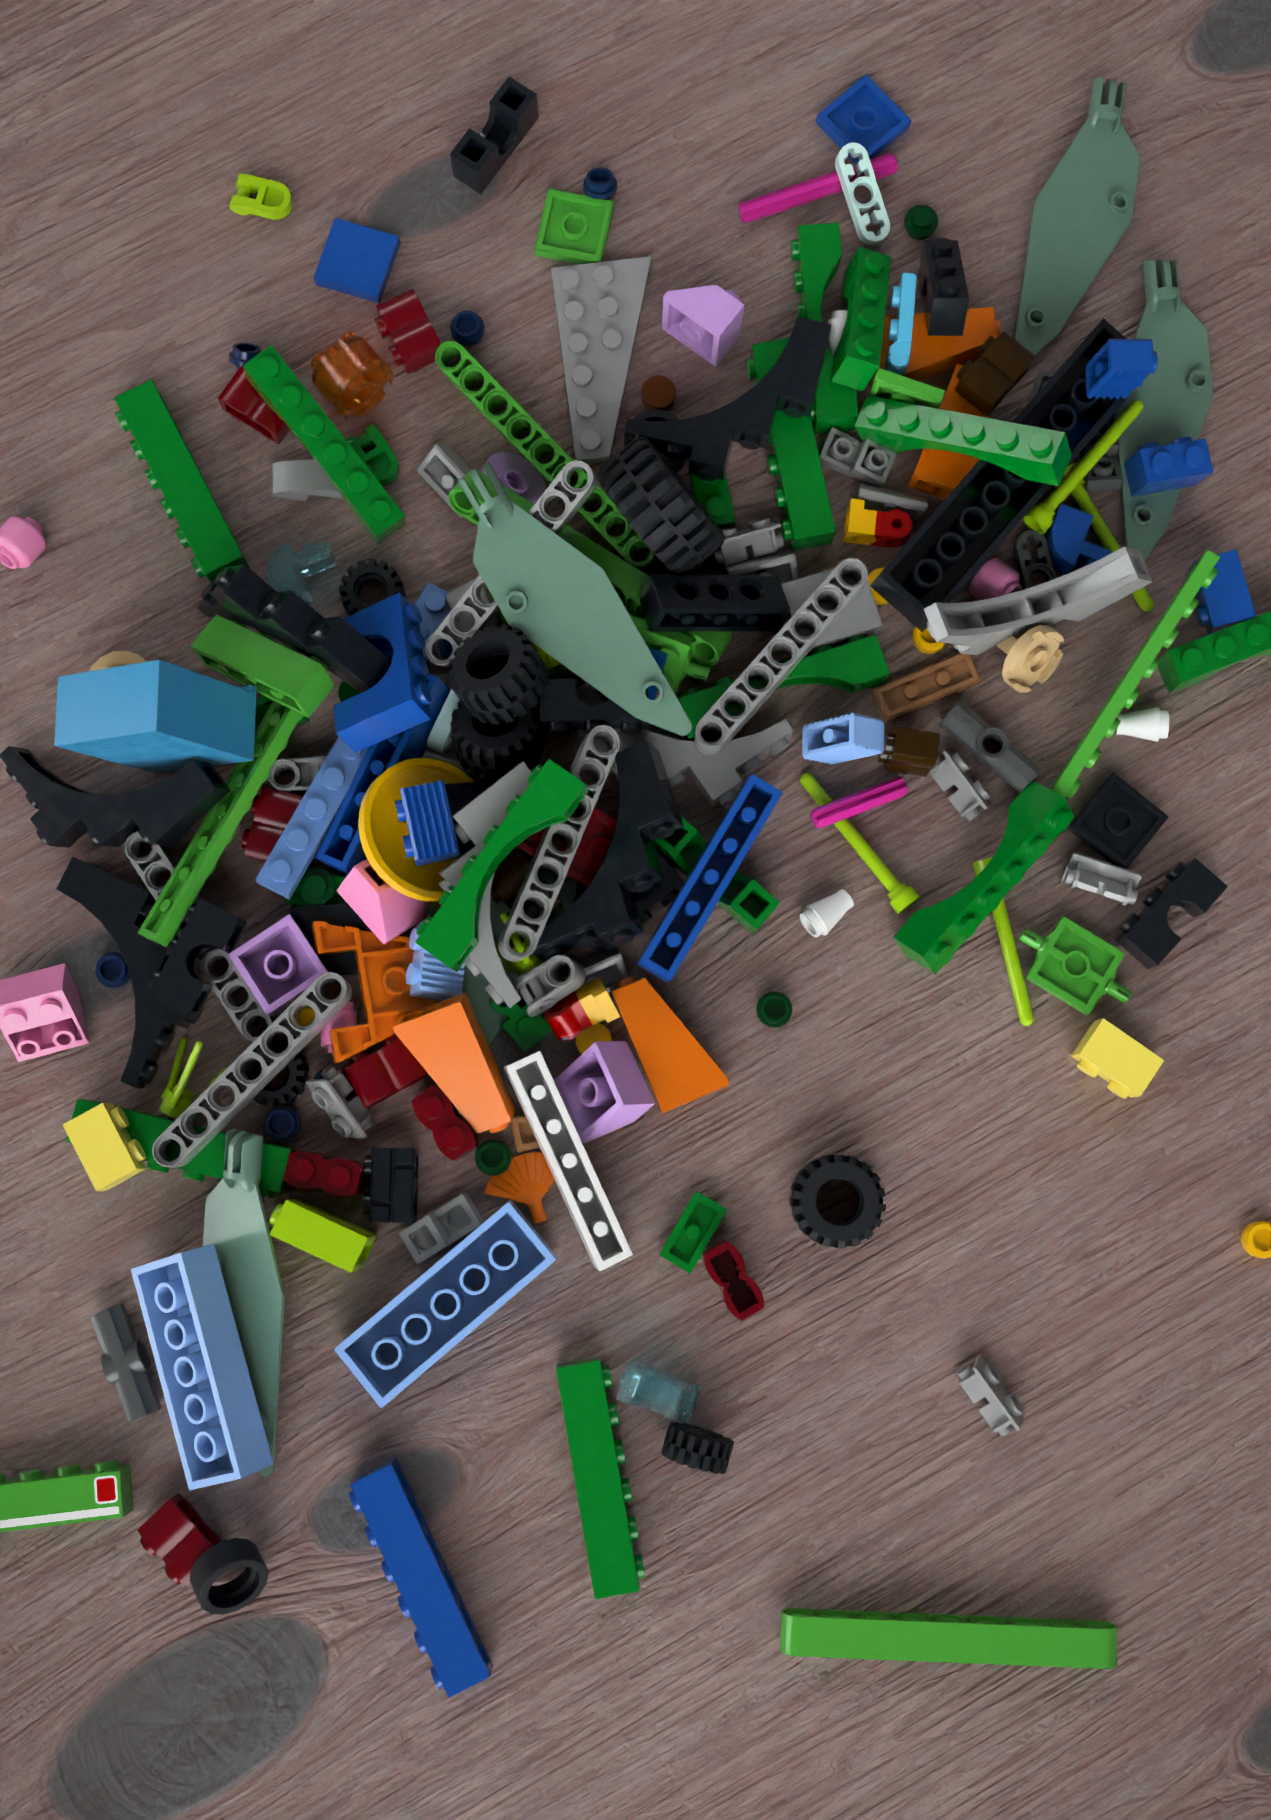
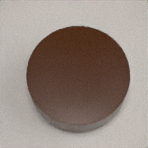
(658, 393)

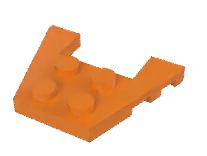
(381, 981)

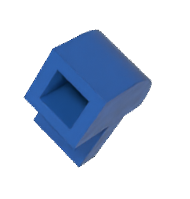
(1067, 541)

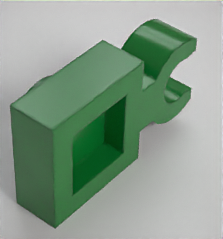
(520, 1026)

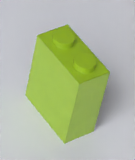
(322, 1234)

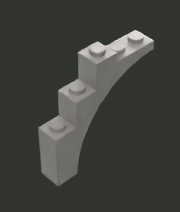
(1074, 596)
(713, 775)
(472, 825)

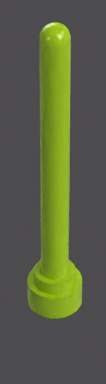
(1041, 515)
(1104, 534)
(900, 894)
(1010, 955)

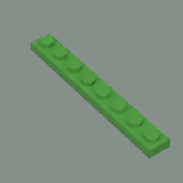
(1141, 666)
(219, 827)

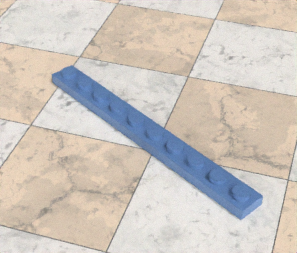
(325, 794)

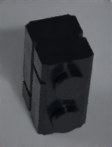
(392, 1185)

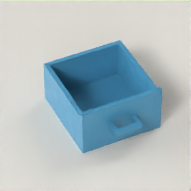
(155, 717)

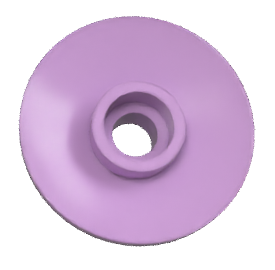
(518, 475)

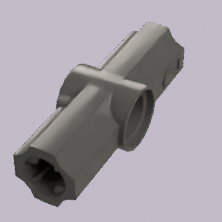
(1008, 761)
(125, 1362)

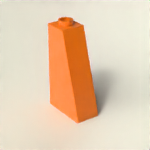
(942, 353)
(942, 470)
(666, 1049)
(459, 1060)

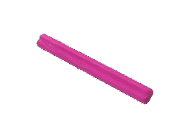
(808, 191)

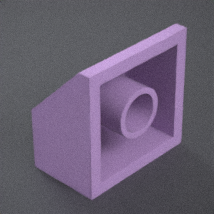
(704, 320)
(278, 965)
(604, 1090)

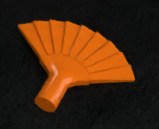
(524, 1182)

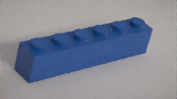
(342, 843)
(709, 878)
(421, 1578)

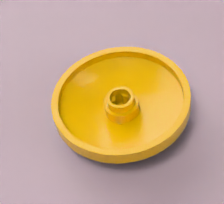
(382, 832)

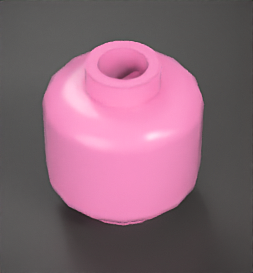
(21, 542)
(994, 580)

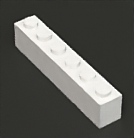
(568, 1161)

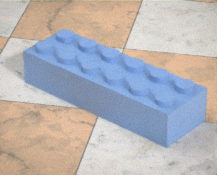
(445, 1304)
(202, 1367)

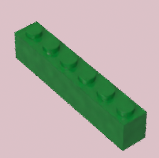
(795, 464)
(179, 479)
(208, 1161)
(598, 1477)

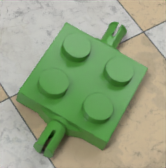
(679, 657)
(1074, 965)

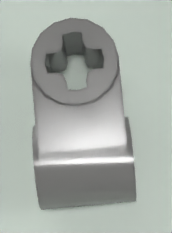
(304, 769)
(542, 985)

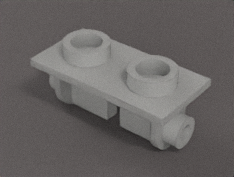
(759, 536)
(969, 794)
(1102, 878)
(348, 1117)
(1002, 1406)

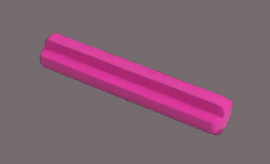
(858, 802)

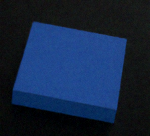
(863, 117)
(357, 260)

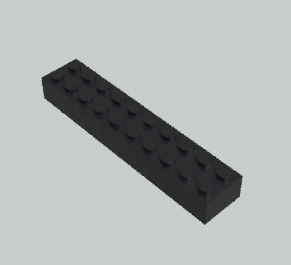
(992, 499)

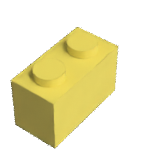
(1116, 1059)
(105, 1146)

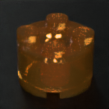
(351, 375)

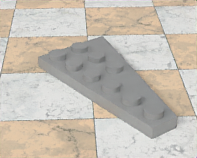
(597, 332)

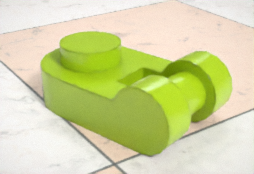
(271, 201)

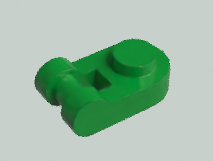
(381, 459)

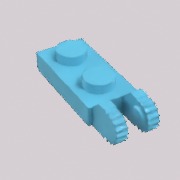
(901, 327)

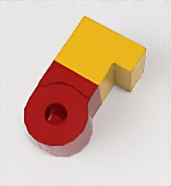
(875, 527)
(581, 1010)

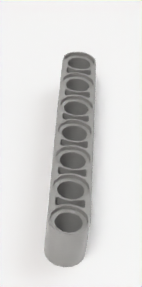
(471, 600)
(788, 641)
(552, 859)
(224, 986)
(235, 1075)

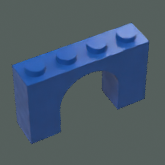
(402, 694)

